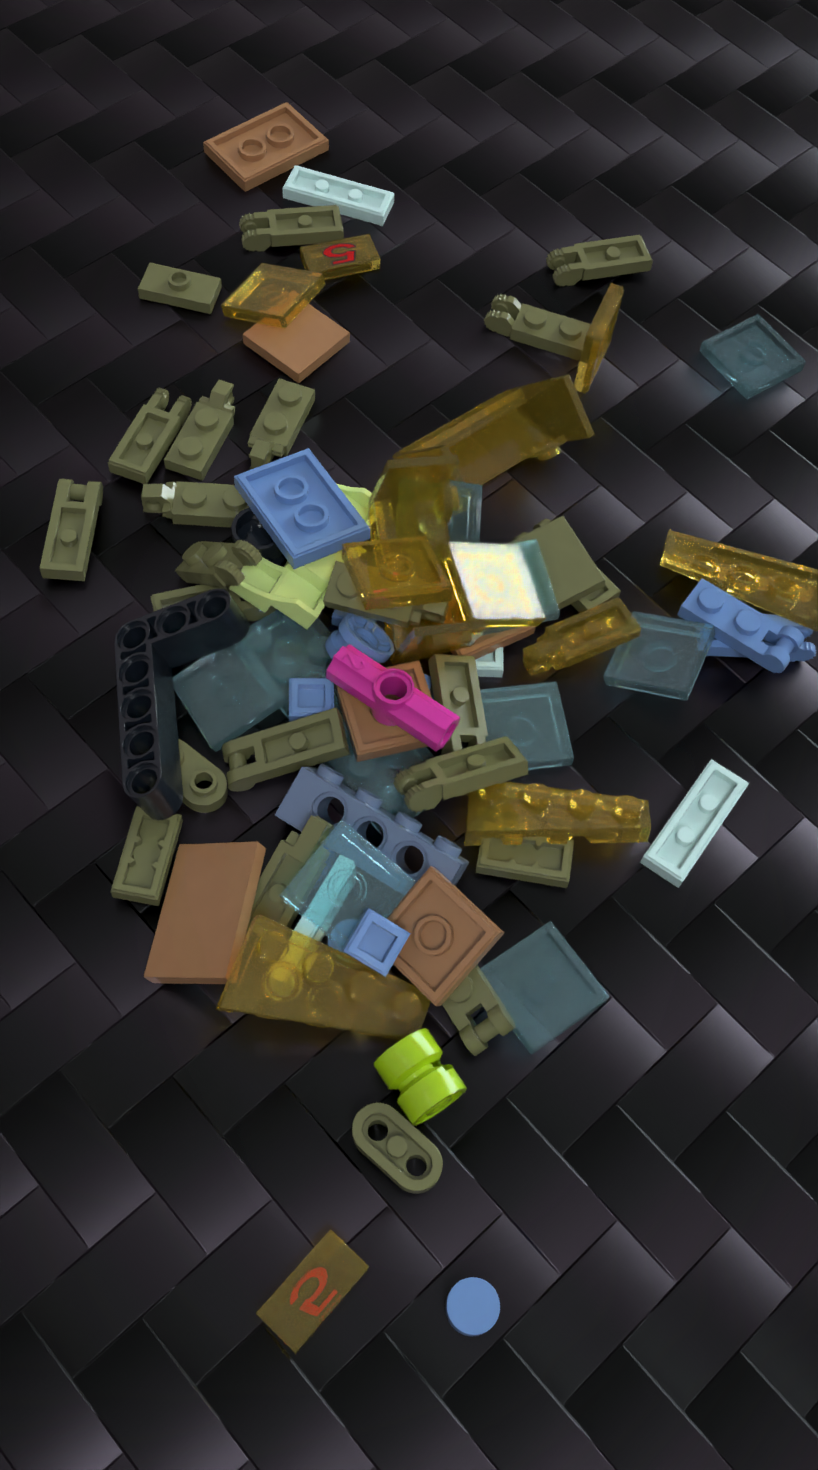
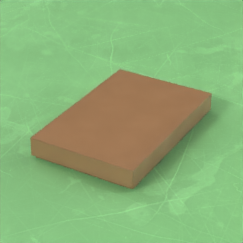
(266, 146)
(205, 913)

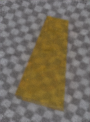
(752, 577)
(558, 814)
(314, 984)

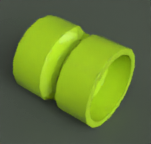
(417, 1073)

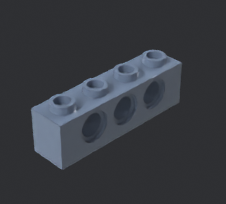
(318, 786)

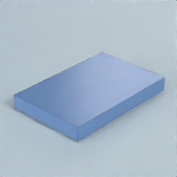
(301, 508)

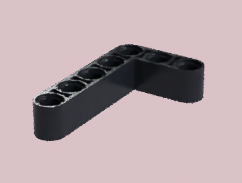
(145, 690)

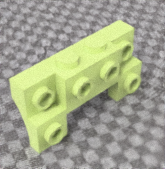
(300, 590)

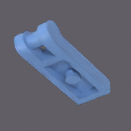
(742, 626)

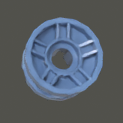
(362, 635)

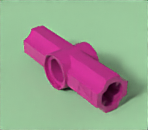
(413, 712)

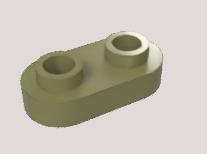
(196, 769)
(397, 1148)

